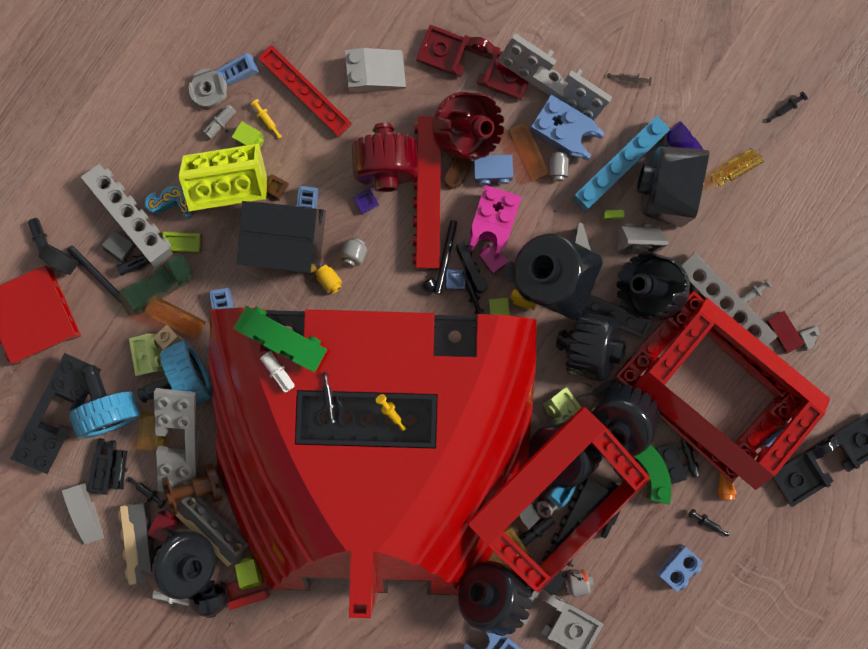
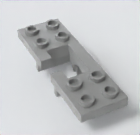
(528, 63)
(178, 411)
(572, 627)

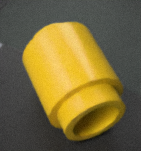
(328, 279)
(520, 302)

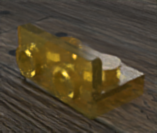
(146, 435)

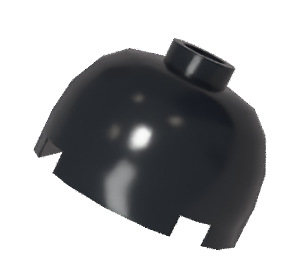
(209, 600)

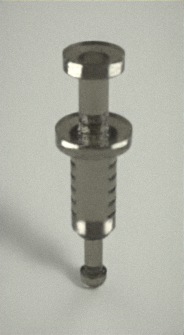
(631, 78)

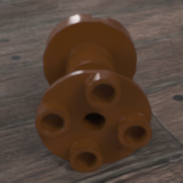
(199, 487)

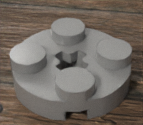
(217, 91)

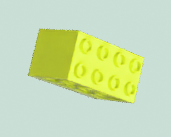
(223, 177)

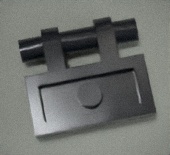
(672, 459)

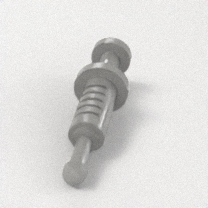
(756, 291)

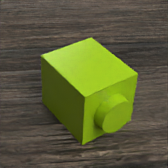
(247, 135)
(248, 574)

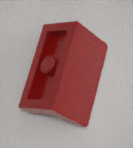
(244, 597)

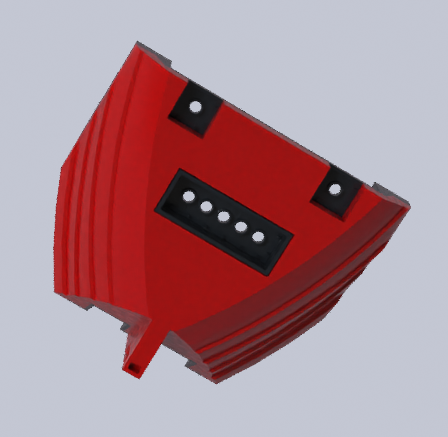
(371, 496)

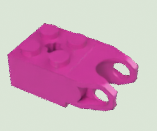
(494, 218)

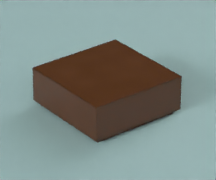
(276, 187)

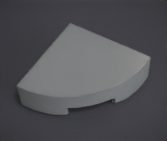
(809, 337)

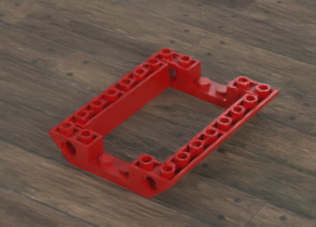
(772, 416)
(770, 458)
(536, 476)

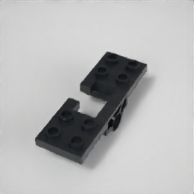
(41, 441)
(802, 474)

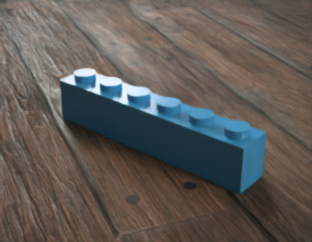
(621, 164)

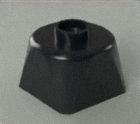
(673, 184)
(569, 283)

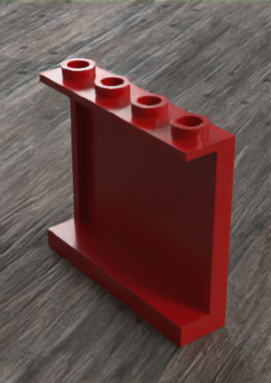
(34, 315)

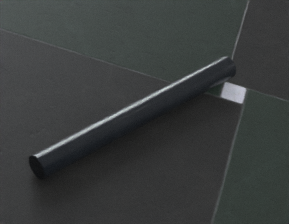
(445, 257)
(94, 272)

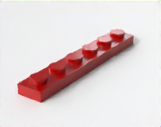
(305, 91)

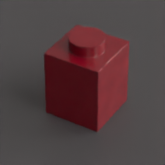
(162, 520)

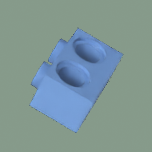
(675, 564)

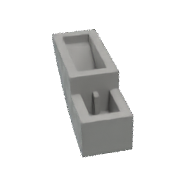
(83, 513)

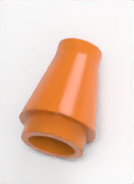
(726, 489)

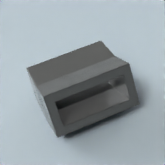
(118, 246)
(527, 518)

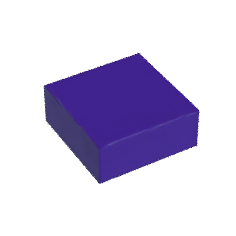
(366, 201)

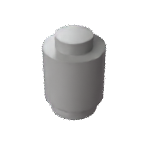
(558, 166)

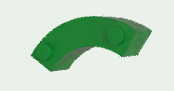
(277, 337)
(659, 484)

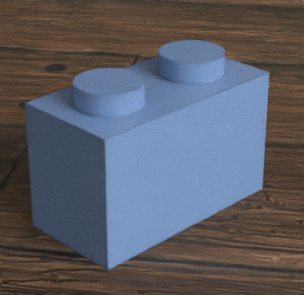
(493, 169)

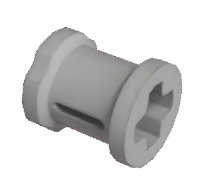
(547, 511)

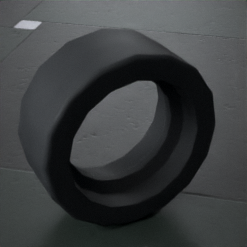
(58, 259)

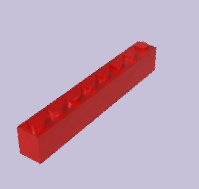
(427, 197)

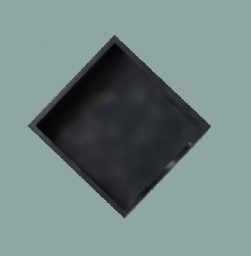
(280, 236)

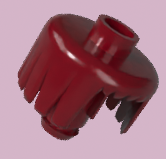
(468, 125)
(385, 159)

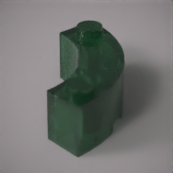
(167, 279)

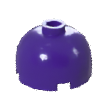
(681, 137)

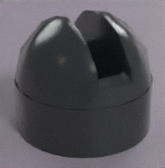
(429, 285)

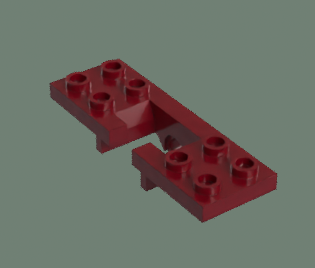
(444, 51)

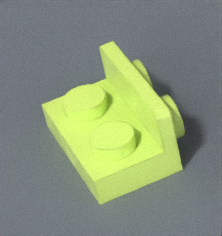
(145, 354)
(562, 404)

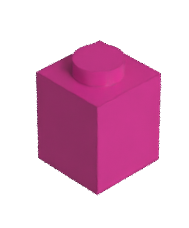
(492, 263)

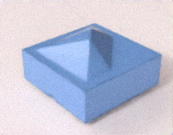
(455, 279)

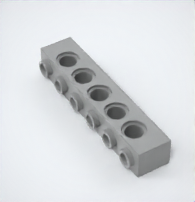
(95, 180)
(694, 263)

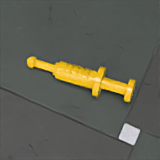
(265, 117)
(388, 409)

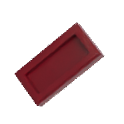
(785, 332)

